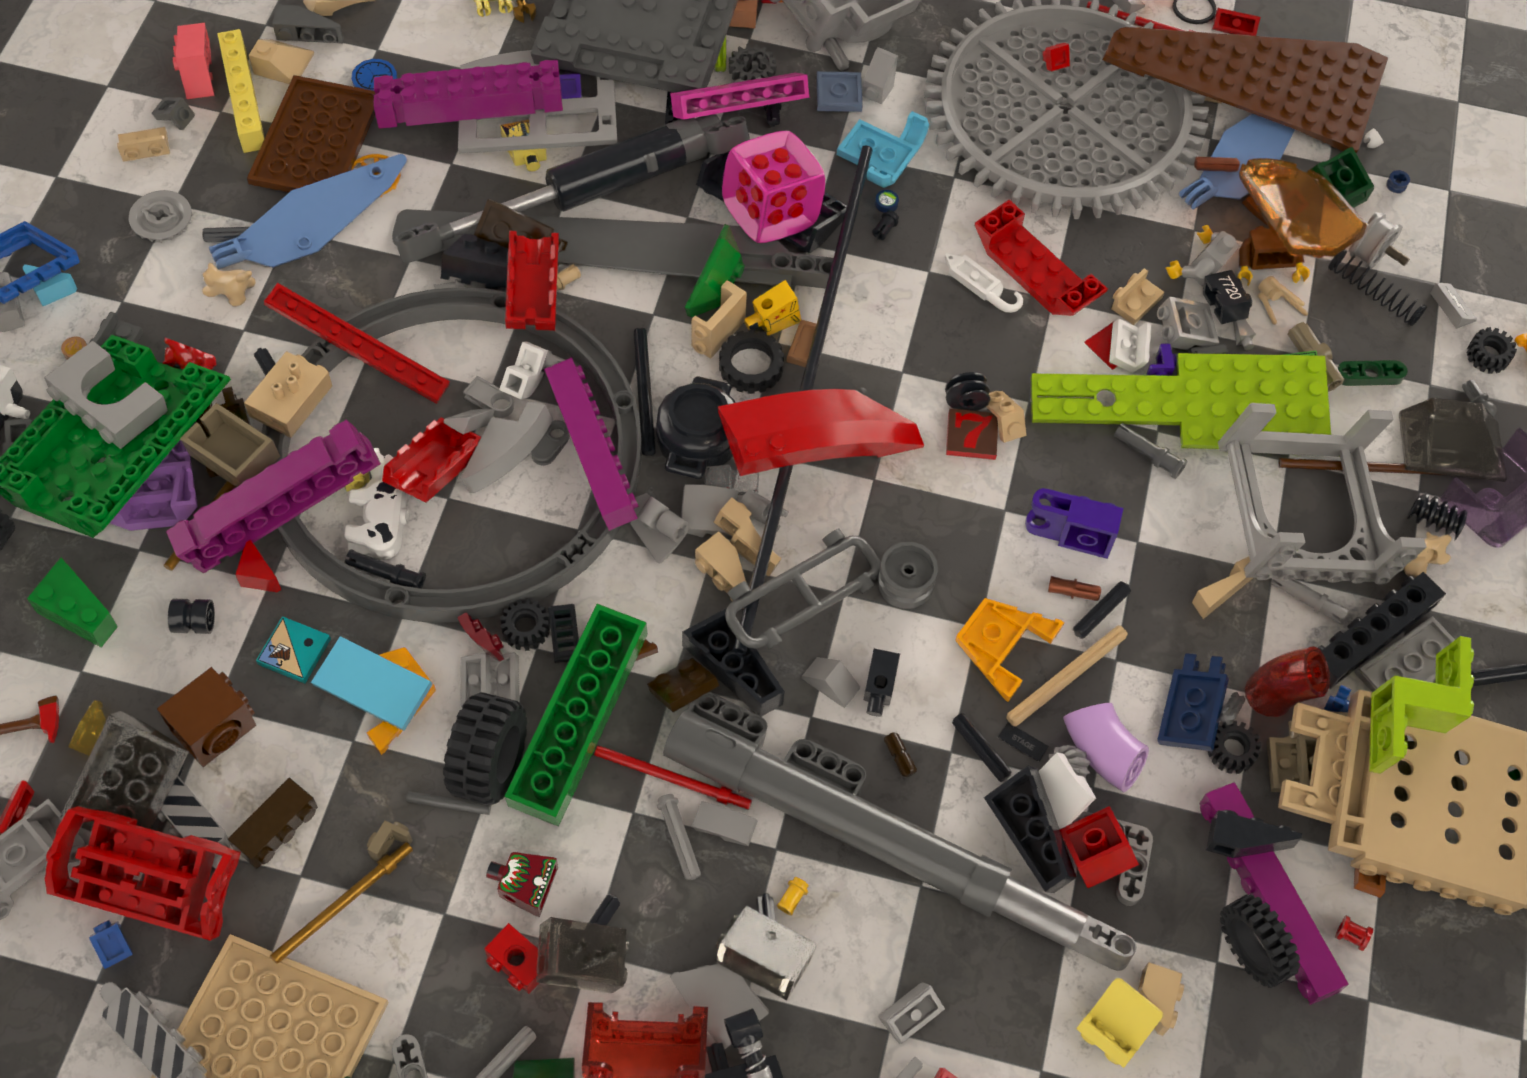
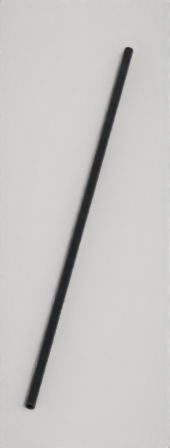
(807, 383)

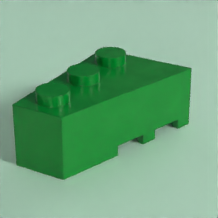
(72, 605)

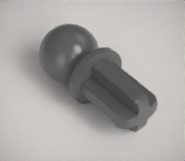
(1476, 396)

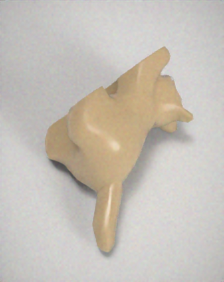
(228, 283)
(1433, 553)

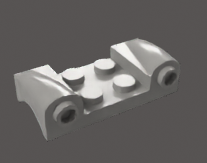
(25, 850)

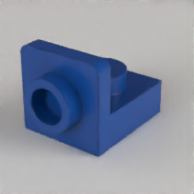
(110, 943)

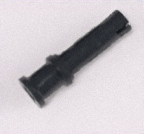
(396, 574)

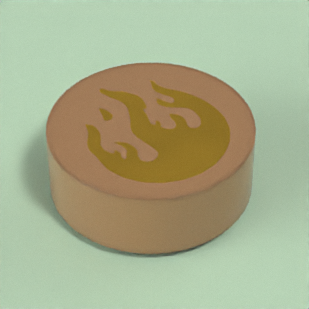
(72, 346)

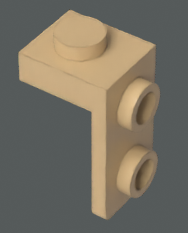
(1009, 416)

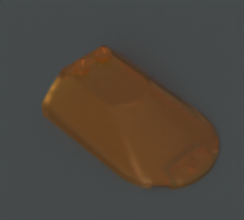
(1301, 208)

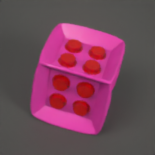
(773, 186)

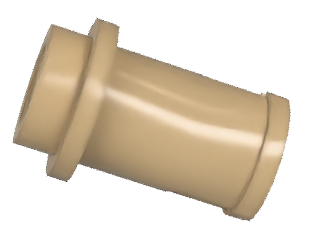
(567, 276)

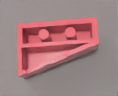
(193, 60)

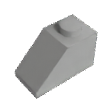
(880, 76)

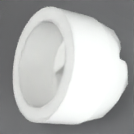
(1373, 138)

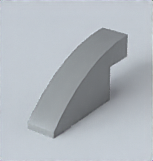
(505, 446)

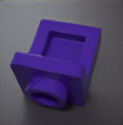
(570, 86)
(1165, 362)

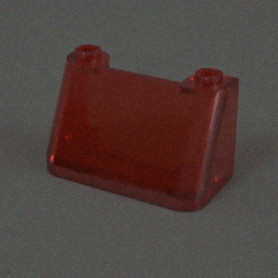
(644, 1047)

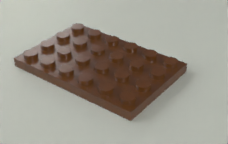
(313, 134)

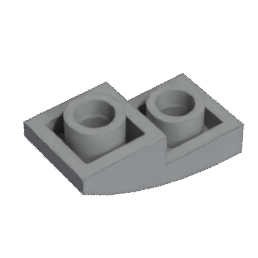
(724, 822)

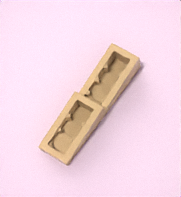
(1214, 595)

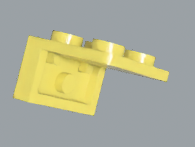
(1120, 1022)

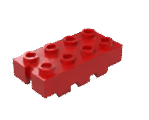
(532, 282)
(430, 460)

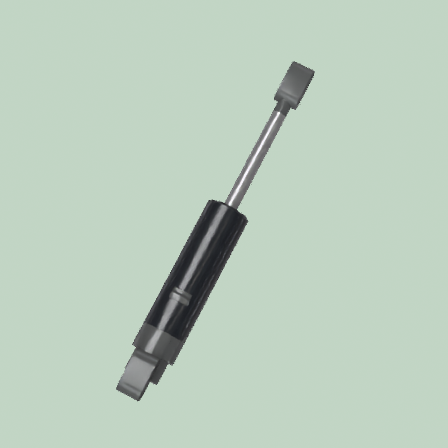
(599, 174)

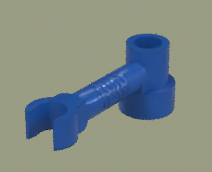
(1339, 702)

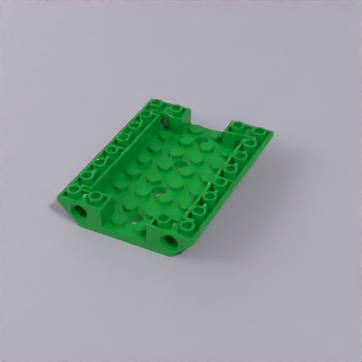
(61, 454)

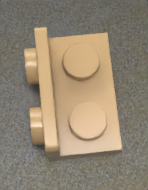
(143, 144)
(1136, 297)

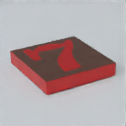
(972, 434)

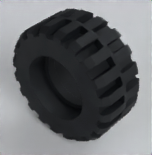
(485, 748)

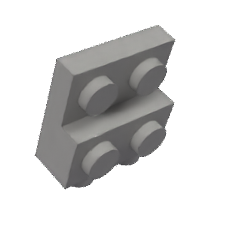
(1187, 323)

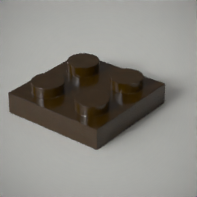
(682, 684)

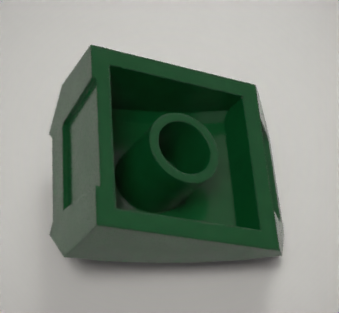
(1347, 176)

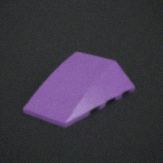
(164, 496)

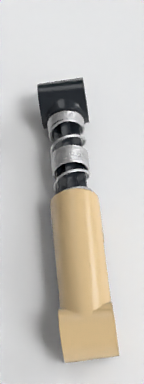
(745, 1035)

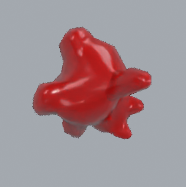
(182, 354)

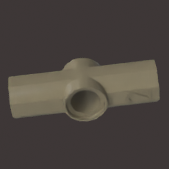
(1306, 341)

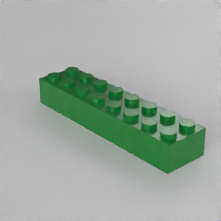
(576, 715)

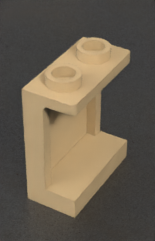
(710, 335)

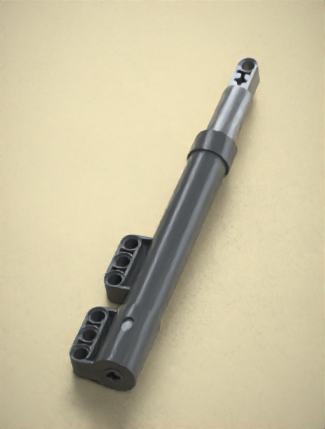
(831, 803)

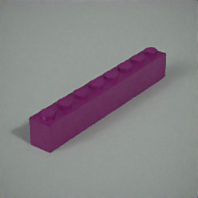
(591, 445)
(1266, 878)

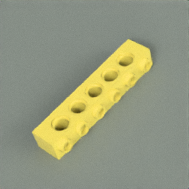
(241, 90)

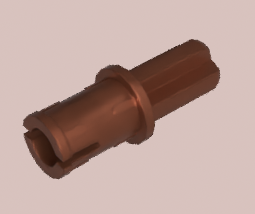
(1074, 588)

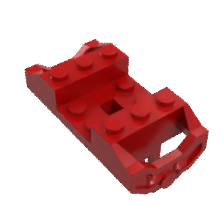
(172, 866)

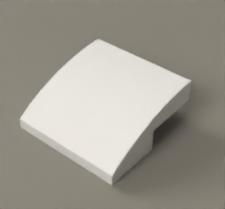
(1065, 790)

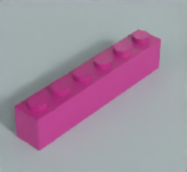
(739, 95)

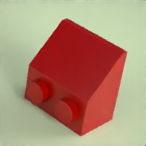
(1099, 847)

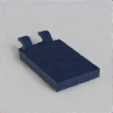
(1194, 705)

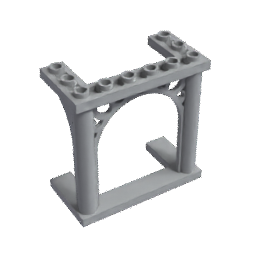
(1274, 555)

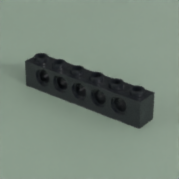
(1425, 597)

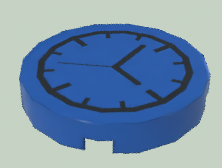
(364, 73)

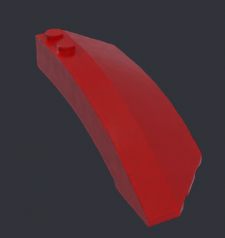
(813, 427)

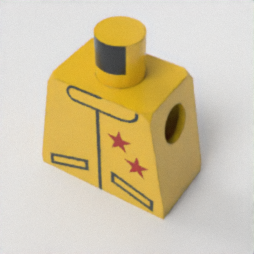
(775, 310)

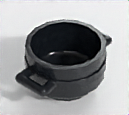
(691, 427)

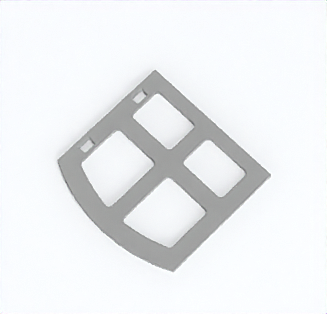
(538, 138)

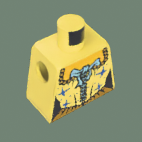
(520, 157)

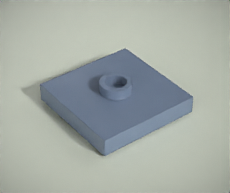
(839, 91)

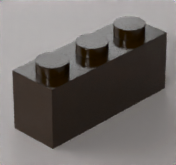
(273, 823)

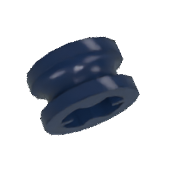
(1400, 176)

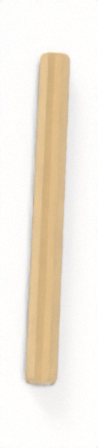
(1066, 675)

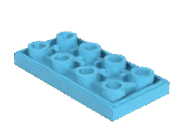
(372, 683)

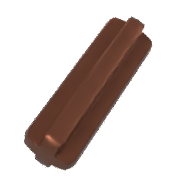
(1217, 164)

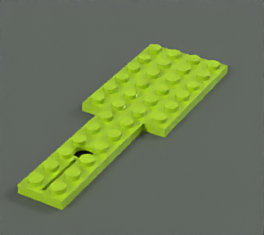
(1201, 398)

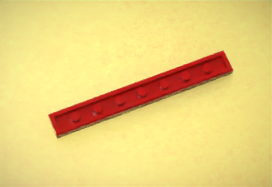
(356, 343)

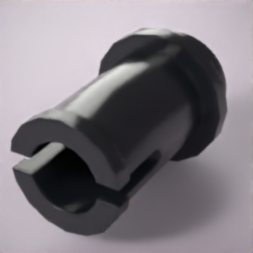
(888, 221)

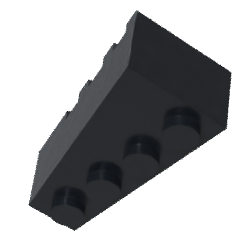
(476, 261)
(1032, 826)

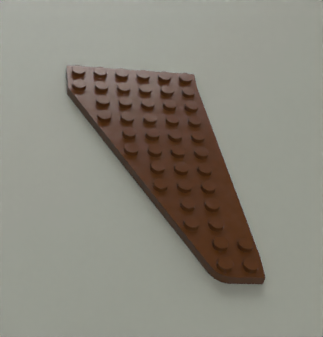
(1299, 83)

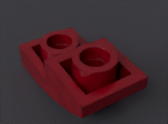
(482, 637)

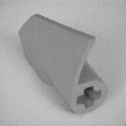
(658, 527)

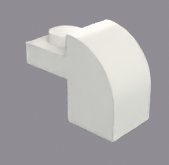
(526, 374)

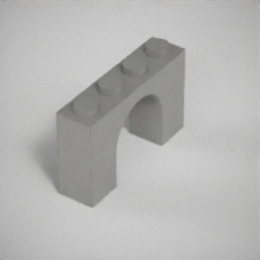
(115, 422)

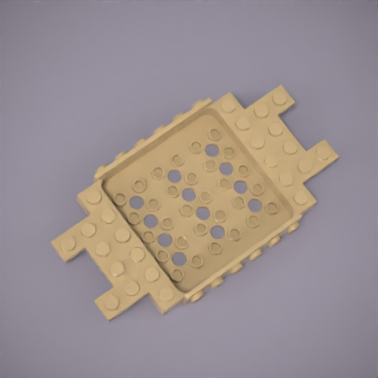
(1418, 854)

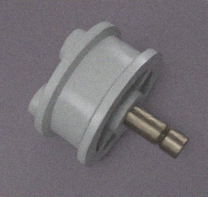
(1378, 241)

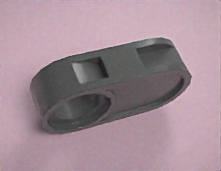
(549, 446)

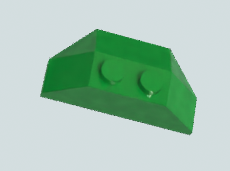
(722, 265)

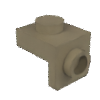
(381, 841)

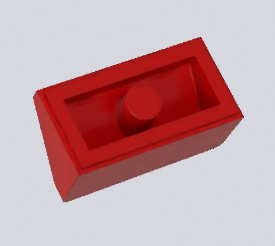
(1235, 22)
(16, 805)

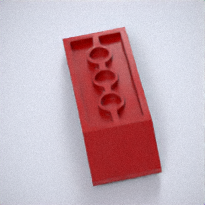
(1034, 264)

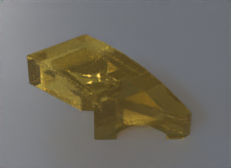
(89, 729)

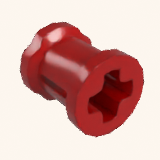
(1354, 933)

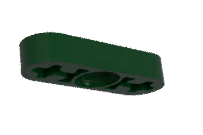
(1380, 367)

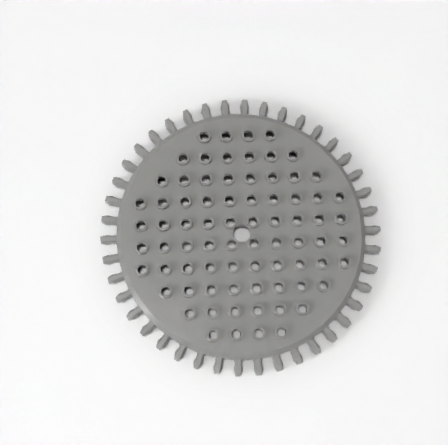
(1006, 95)

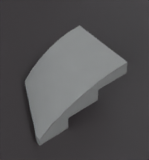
(723, 994)

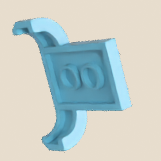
(889, 152)

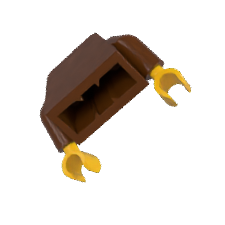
(1265, 251)

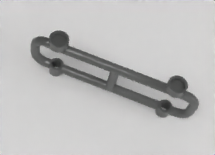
(743, 596)

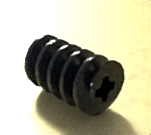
(1438, 514)

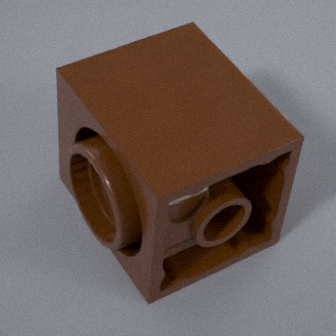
(208, 716)

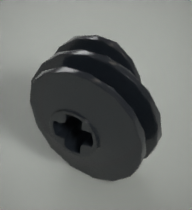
(968, 391)

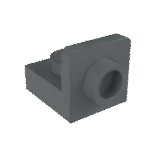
(175, 110)

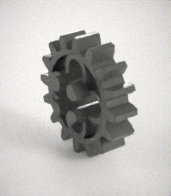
(744, 60)

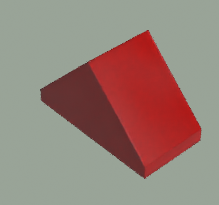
(254, 571)

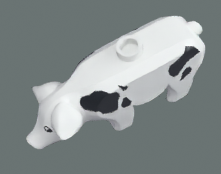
(382, 513)

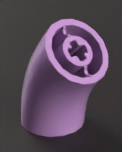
(1107, 744)

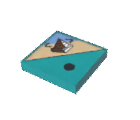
(293, 649)

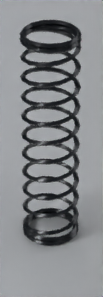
(1414, 318)

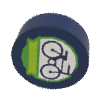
(886, 201)

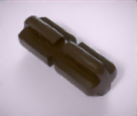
(898, 749)

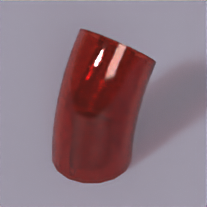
(1288, 680)

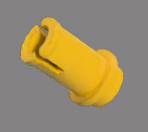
(793, 895)

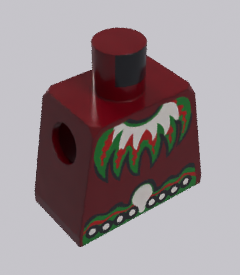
(525, 880)

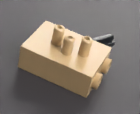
(287, 392)

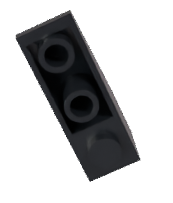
(1241, 836)

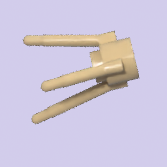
(1273, 290)

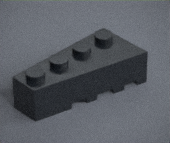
(744, 675)

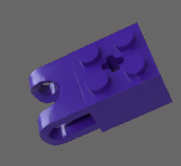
(1075, 522)

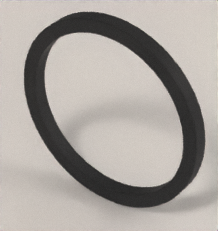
(1192, 21)

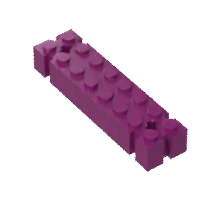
(467, 94)
(273, 497)

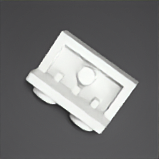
(1130, 345)

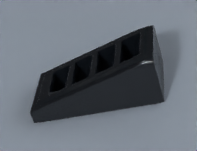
(563, 616)

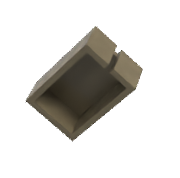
(234, 447)

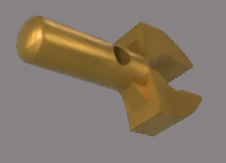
(523, 6)

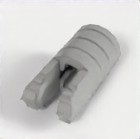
(759, 506)

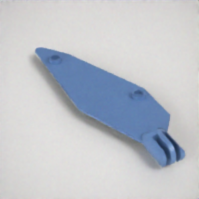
(1246, 140)
(309, 216)

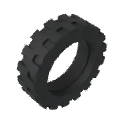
(751, 382)

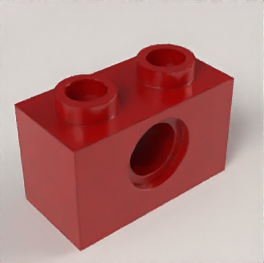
(507, 945)

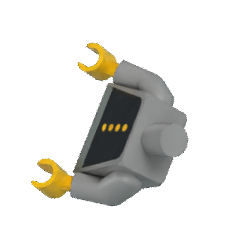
(1210, 260)

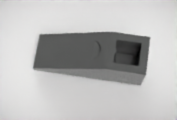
(301, 24)

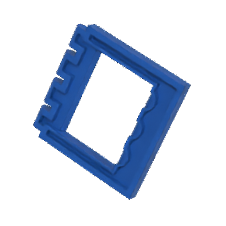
(24, 235)

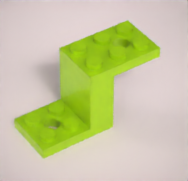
(1421, 704)

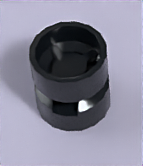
(195, 616)

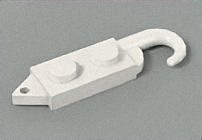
(980, 282)

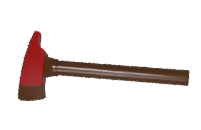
(46, 720)

